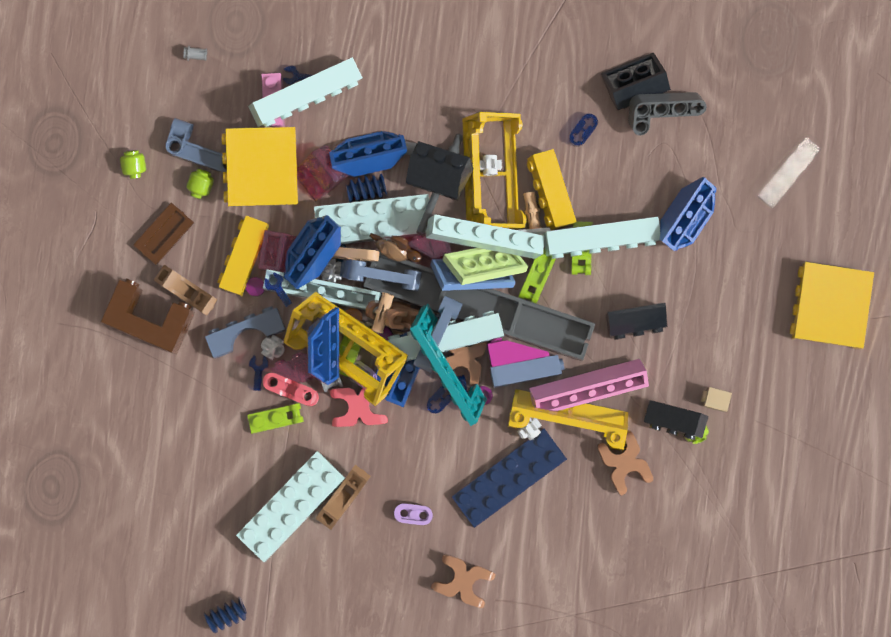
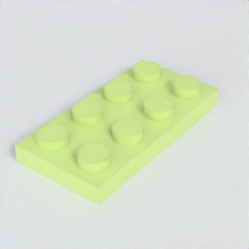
(483, 264)

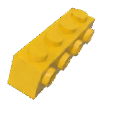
(551, 190)
(244, 255)

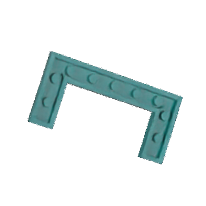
(469, 404)

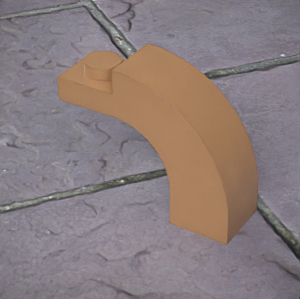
(185, 290)
(343, 497)

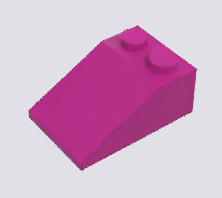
(508, 352)

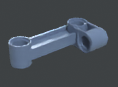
(180, 133)
(357, 271)
(448, 310)

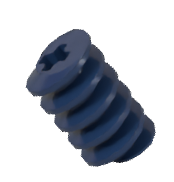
(366, 188)
(226, 615)

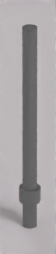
(434, 197)

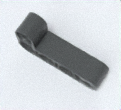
(690, 105)

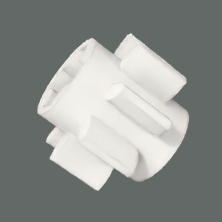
(490, 165)
(332, 271)
(272, 347)
(530, 430)

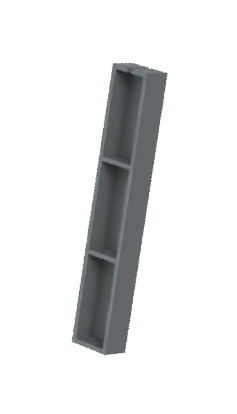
(518, 317)

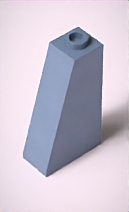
(526, 371)

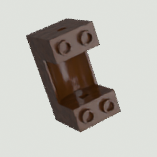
(120, 317)

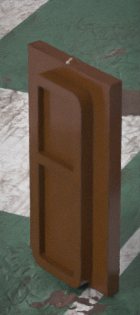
(163, 233)

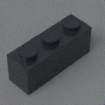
(675, 420)

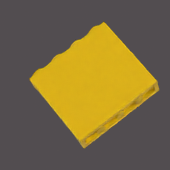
(260, 166)
(832, 305)

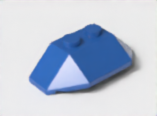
(368, 153)
(688, 214)
(312, 250)
(324, 347)
(403, 384)

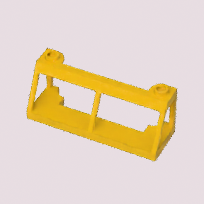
(472, 127)
(388, 356)
(587, 416)

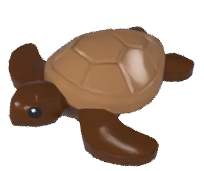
(396, 248)

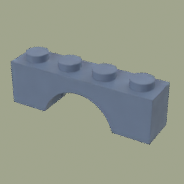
(222, 341)

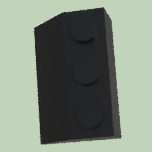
(635, 78)
(438, 170)
(637, 321)

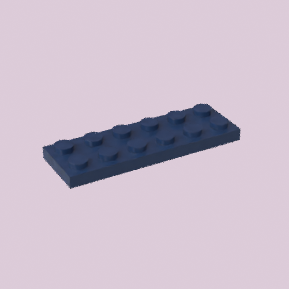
(509, 478)

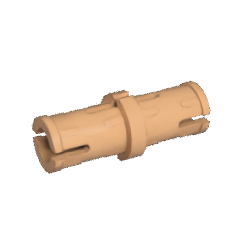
(532, 210)
(381, 312)

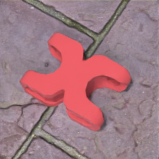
(290, 389)
(357, 409)

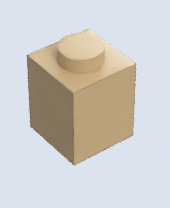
(716, 399)

